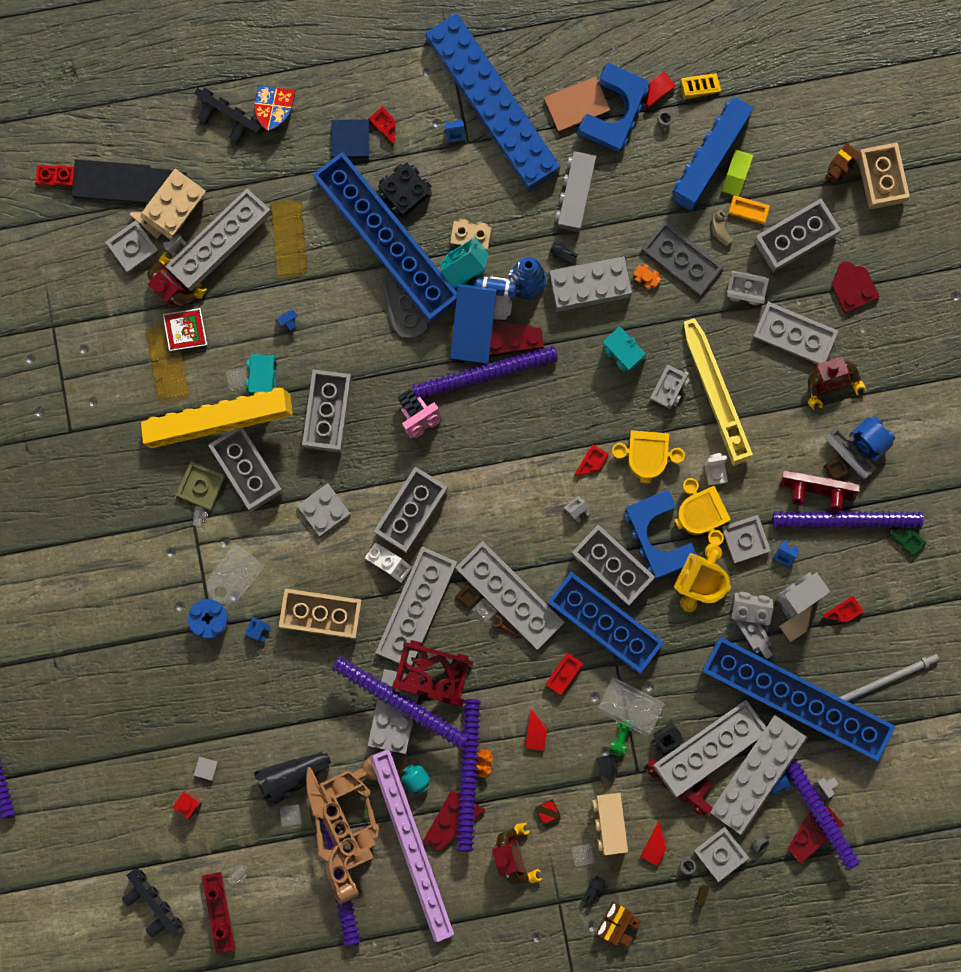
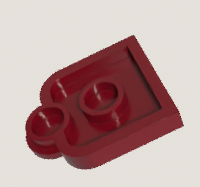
(853, 286)

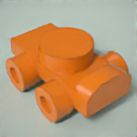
(644, 274)
(485, 763)

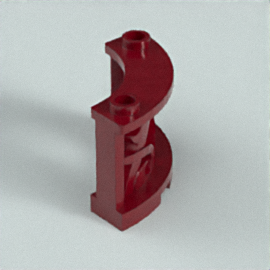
(411, 683)

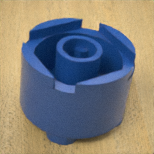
(872, 438)
(200, 611)

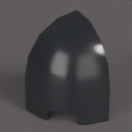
(608, 769)

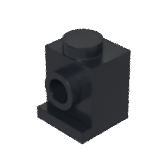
(675, 738)

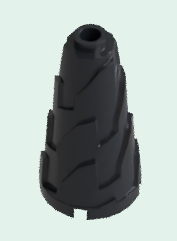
(287, 777)

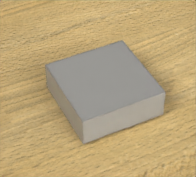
(206, 768)

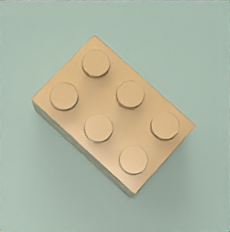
(883, 176)
(173, 204)
(610, 823)

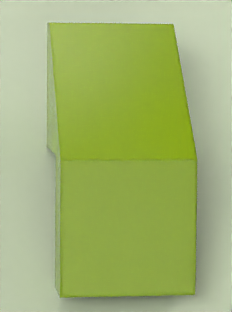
(737, 173)

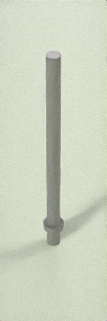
(924, 663)

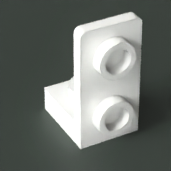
(715, 469)
(388, 562)

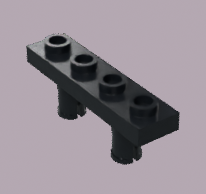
(213, 104)
(159, 907)

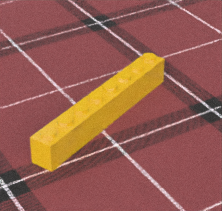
(216, 418)

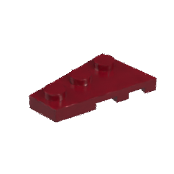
(514, 338)
(446, 822)
(809, 836)

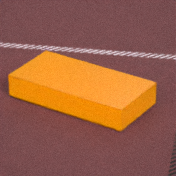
(749, 210)

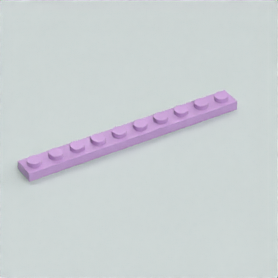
(411, 845)

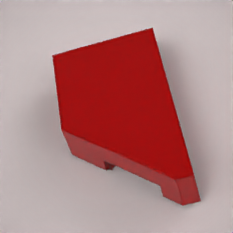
(592, 461)

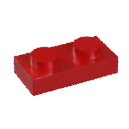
(563, 673)

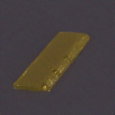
(287, 243)
(170, 364)

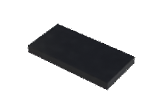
(110, 181)

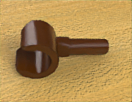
(502, 625)

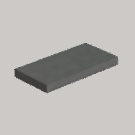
(682, 258)

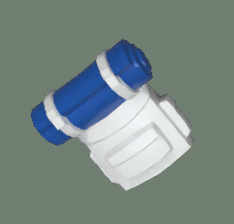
(505, 290)

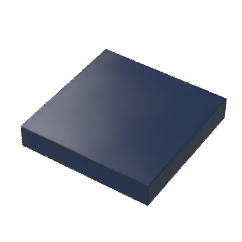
(350, 137)

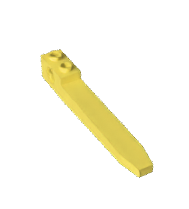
(717, 394)

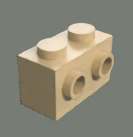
(464, 231)

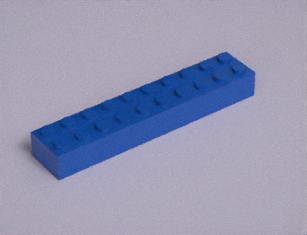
(492, 102)
(386, 237)
(798, 698)

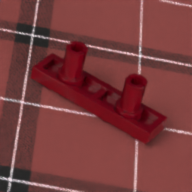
(824, 486)
(694, 797)
(218, 912)

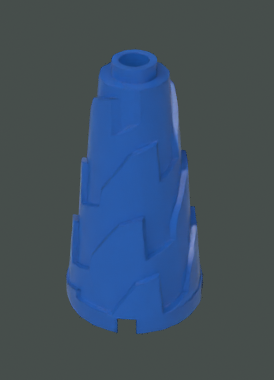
(529, 277)

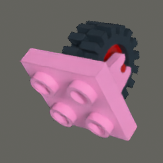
(417, 414)

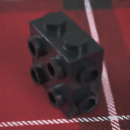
(404, 189)

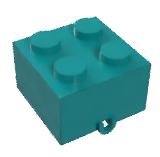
(464, 262)
(625, 351)
(262, 373)

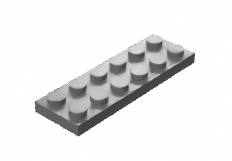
(219, 239)
(510, 595)
(416, 604)
(710, 748)
(758, 775)

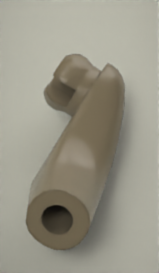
(718, 228)

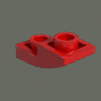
(54, 175)

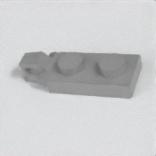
(755, 637)

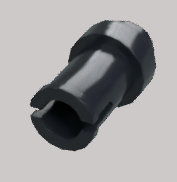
(560, 251)
(595, 887)

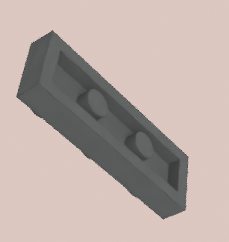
(850, 453)

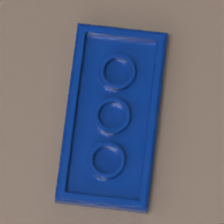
(473, 323)

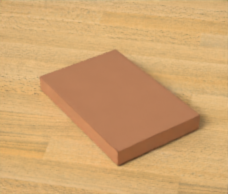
(572, 103)

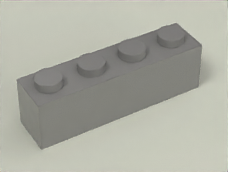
(576, 191)

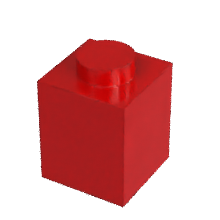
(187, 804)

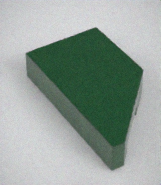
(908, 540)

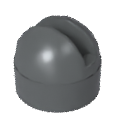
(666, 117)
(760, 844)
(690, 864)

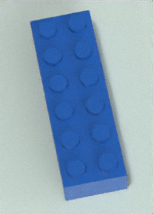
(712, 154)
(605, 623)

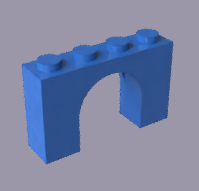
(631, 90)
(639, 515)

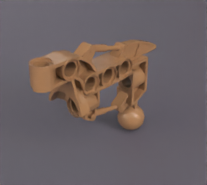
(320, 798)

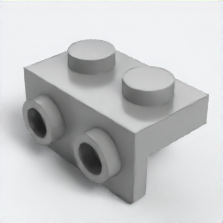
(747, 287)
(669, 386)
(752, 608)

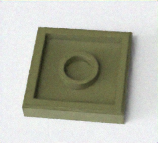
(200, 486)

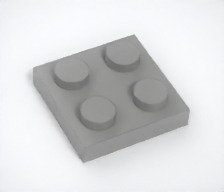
(132, 246)
(323, 510)
(745, 539)
(721, 854)

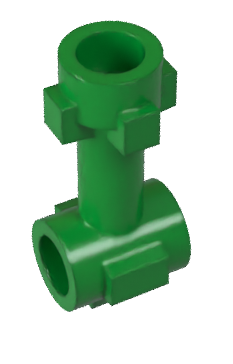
(618, 747)

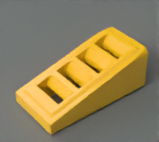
(687, 94)

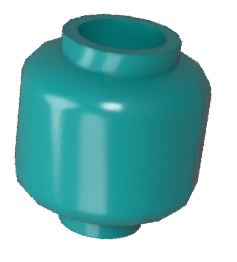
(415, 779)

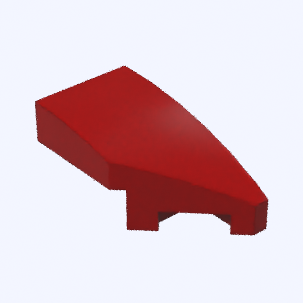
(658, 88)
(384, 123)
(845, 611)
(536, 732)
(655, 846)

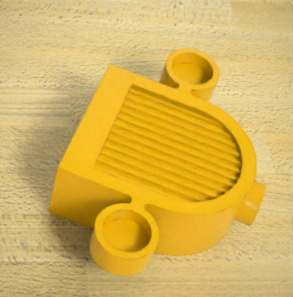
(648, 454)
(702, 512)
(702, 579)

